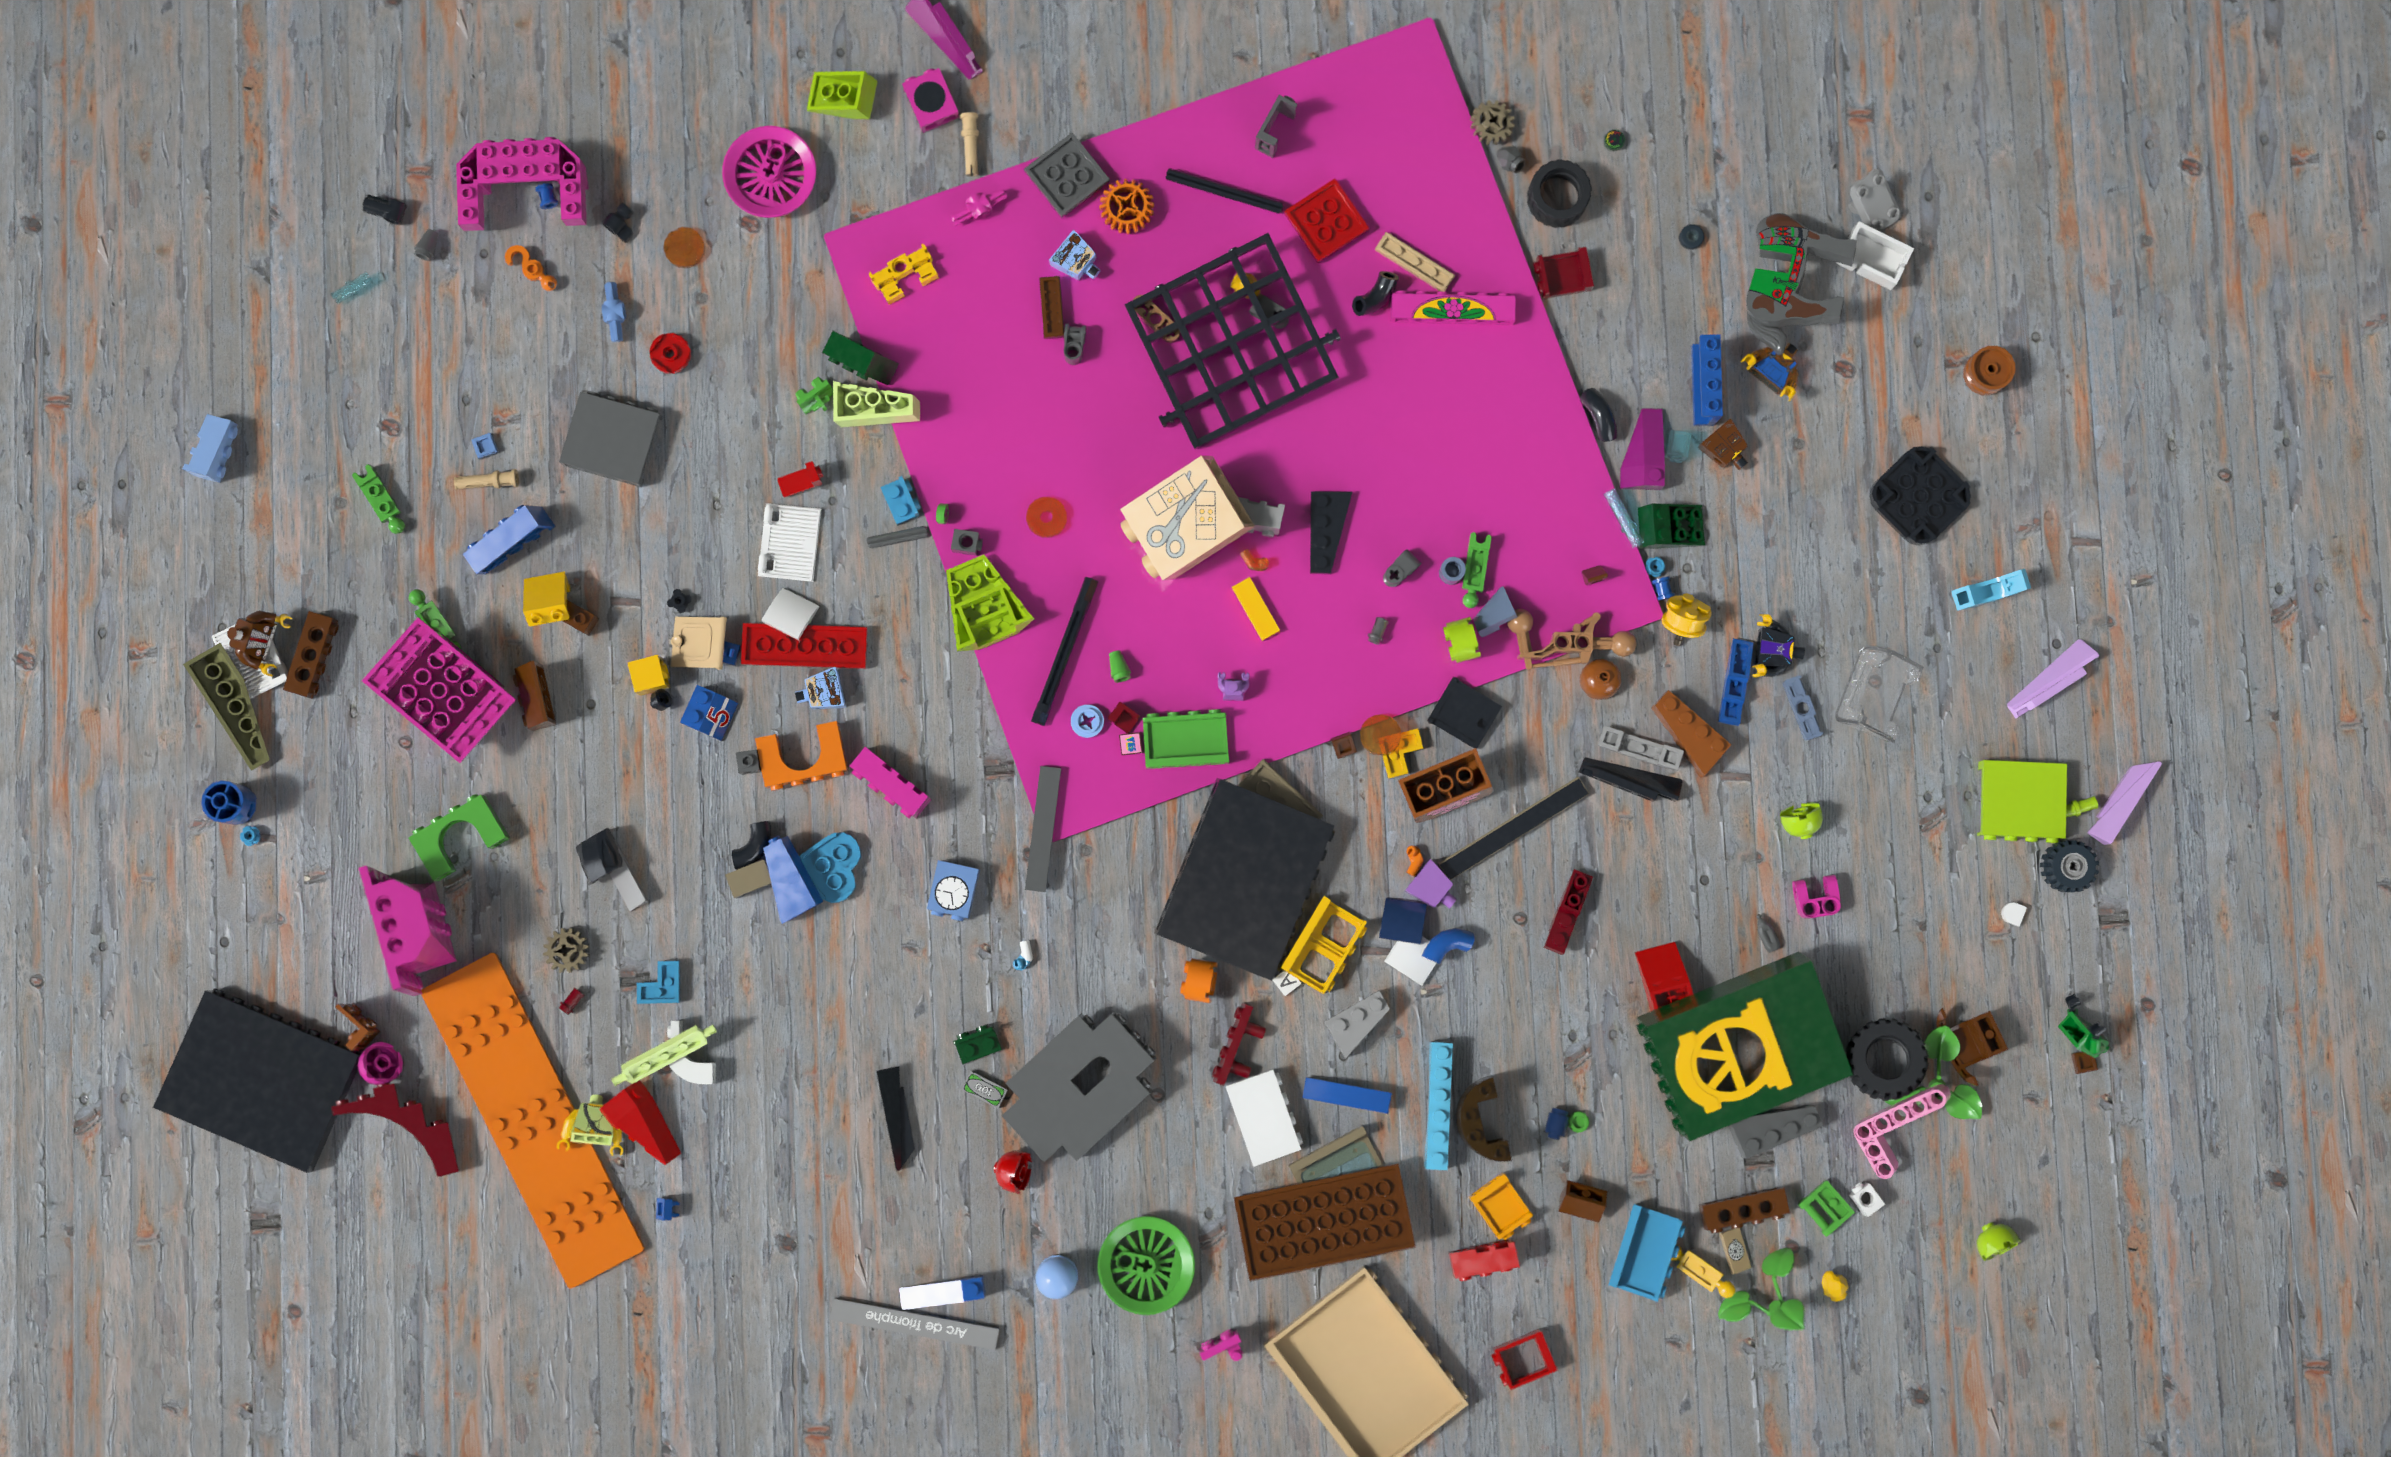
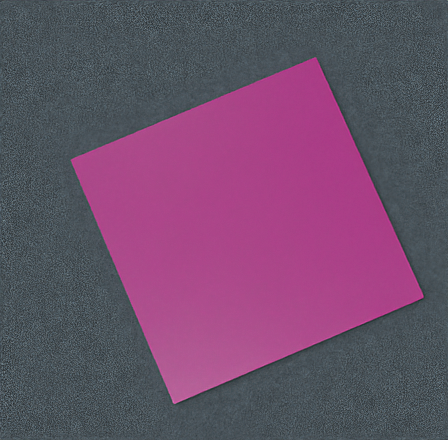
(1423, 426)

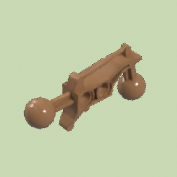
(1622, 642)

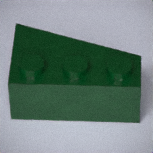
(859, 358)

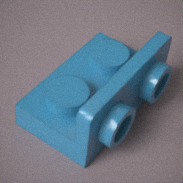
(900, 500)

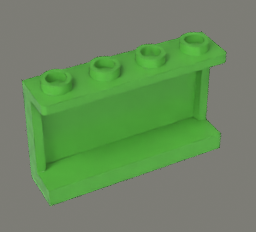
(1185, 739)

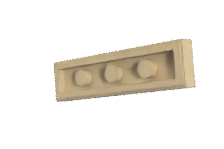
(1414, 262)

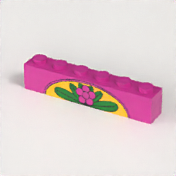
(1452, 308)

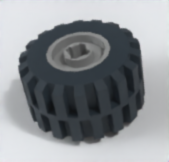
(2069, 866)

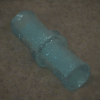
(351, 287)

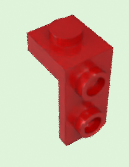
(801, 480)

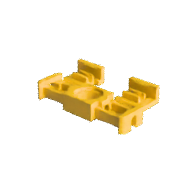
(886, 276)

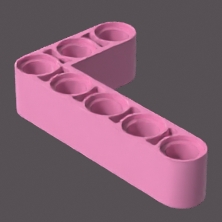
(1894, 1121)

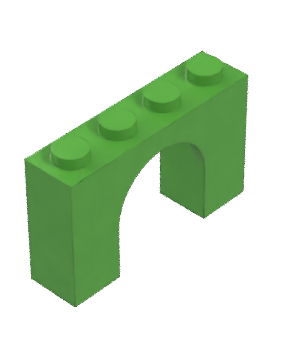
(429, 840)

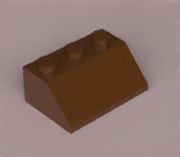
(534, 696)

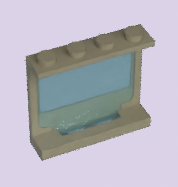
(1339, 1157)

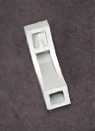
(686, 1067)

